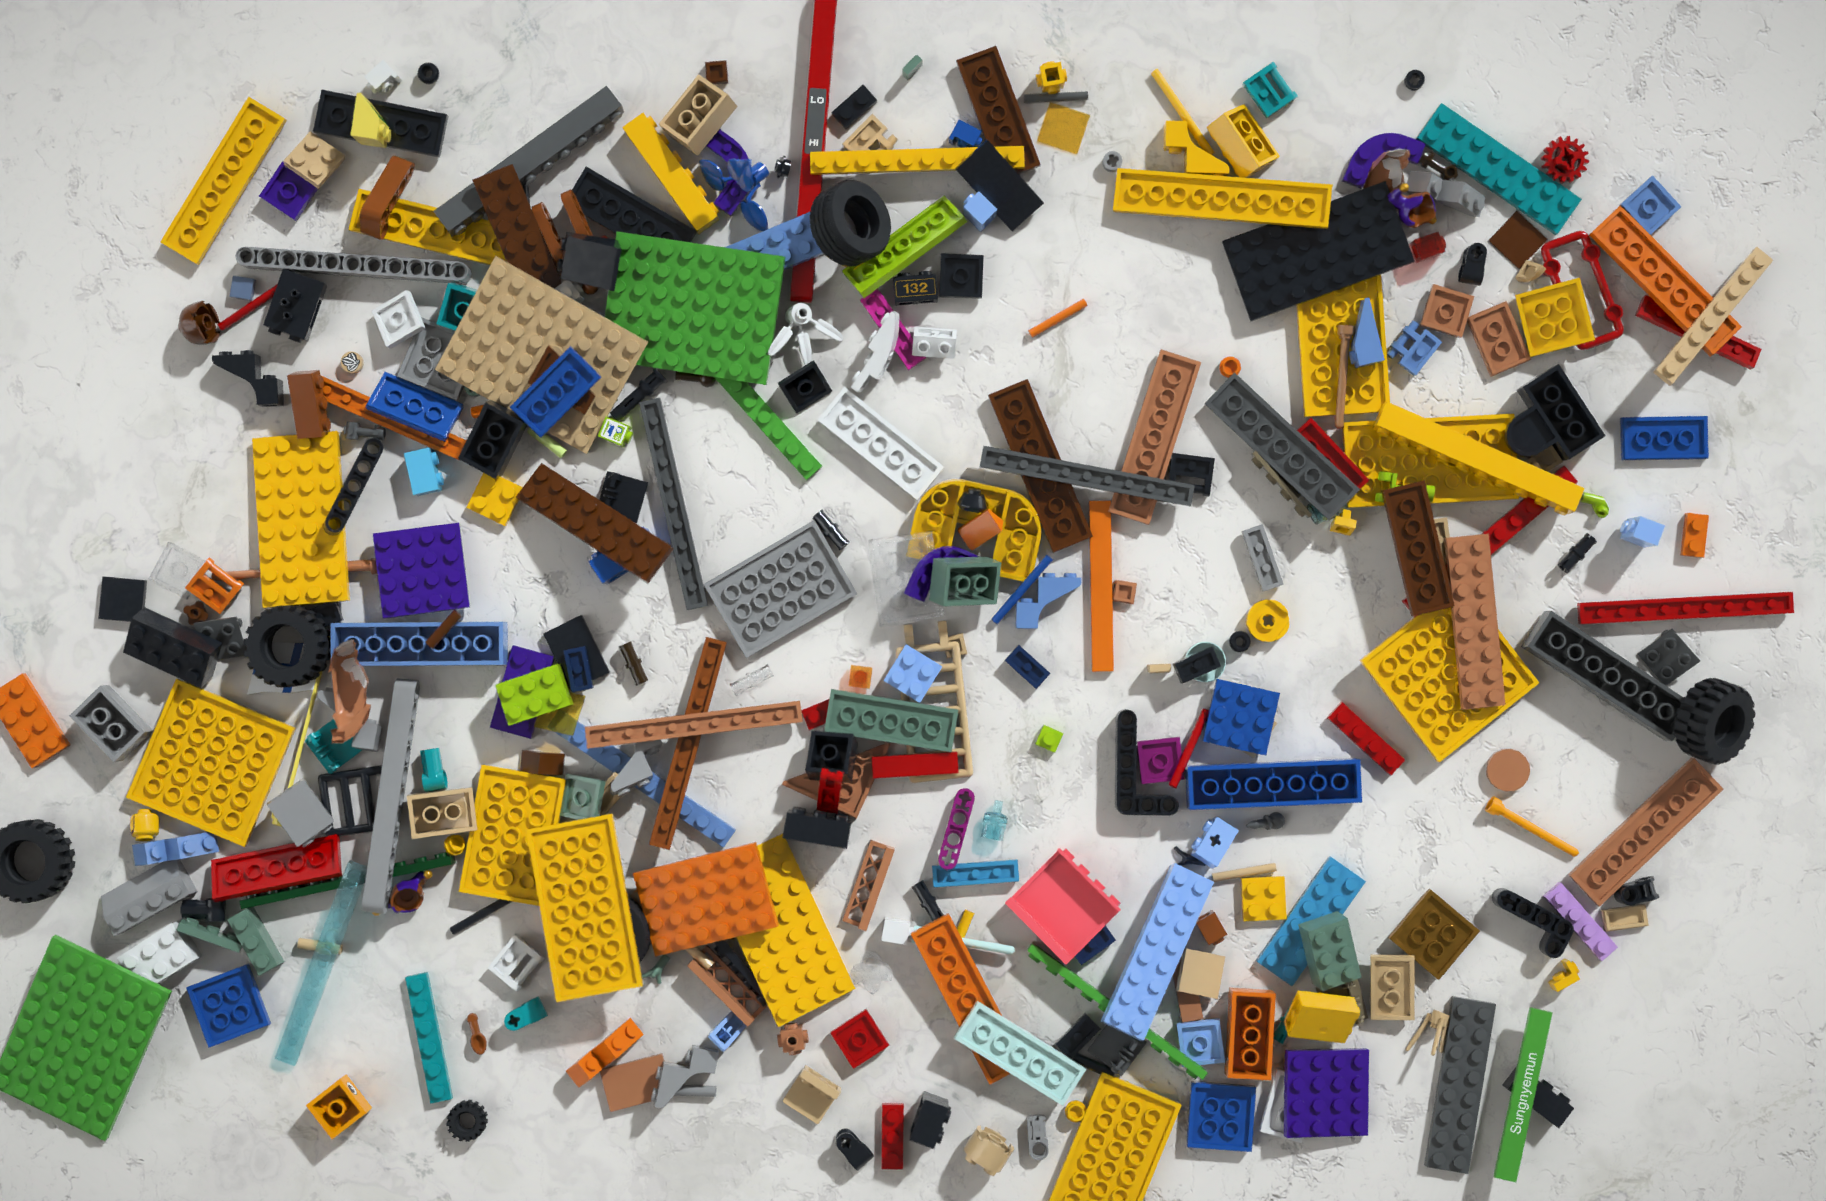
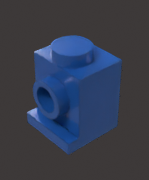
(965, 135)

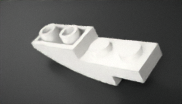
(883, 344)

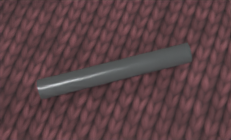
(1064, 96)

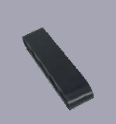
(353, 476)

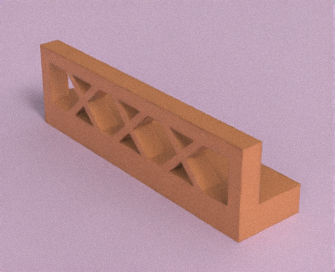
(876, 888)
(721, 991)

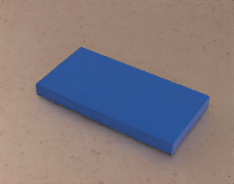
(555, 391)
(414, 406)
(1664, 438)

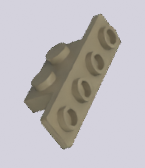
(1287, 491)

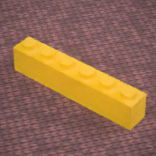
(670, 172)

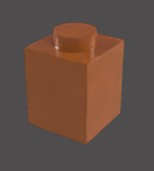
(1211, 928)

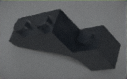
(248, 367)

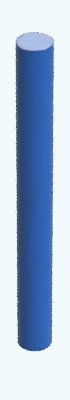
(1022, 589)

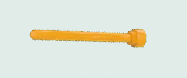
(1496, 807)

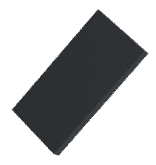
(1000, 184)

